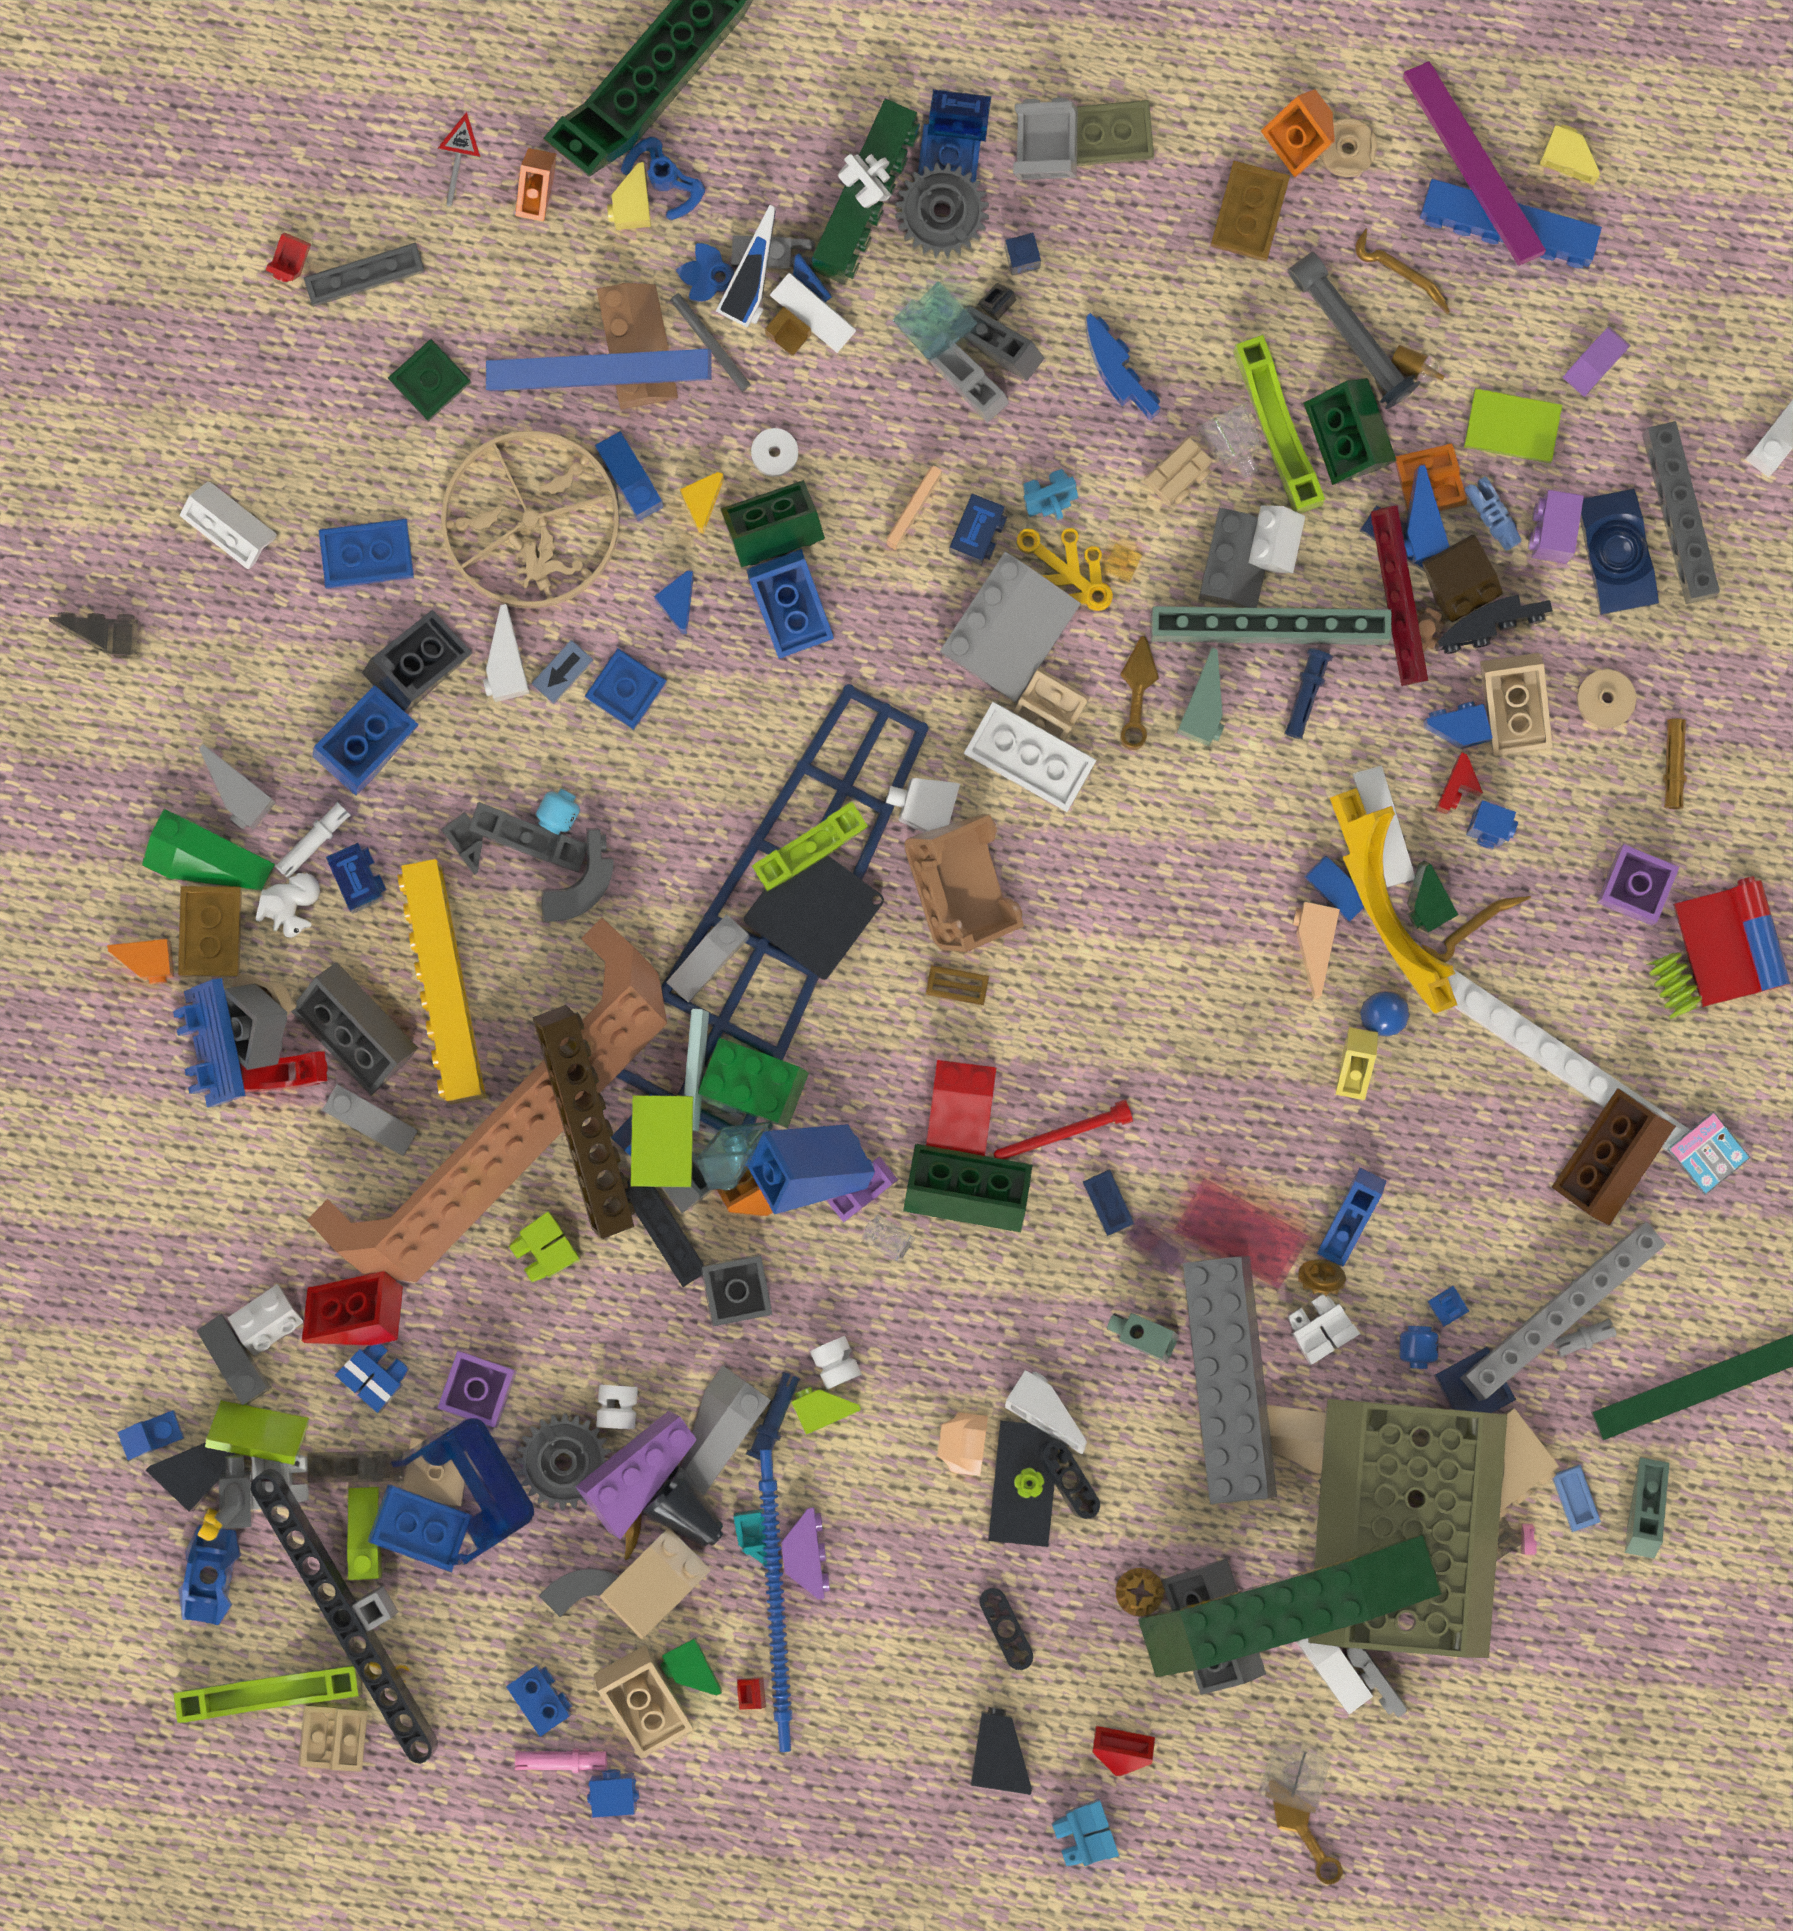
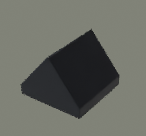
(997, 301)

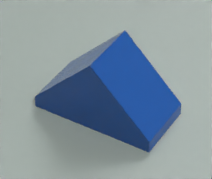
(676, 600)

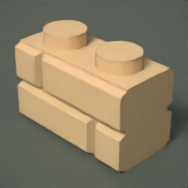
(1179, 471)

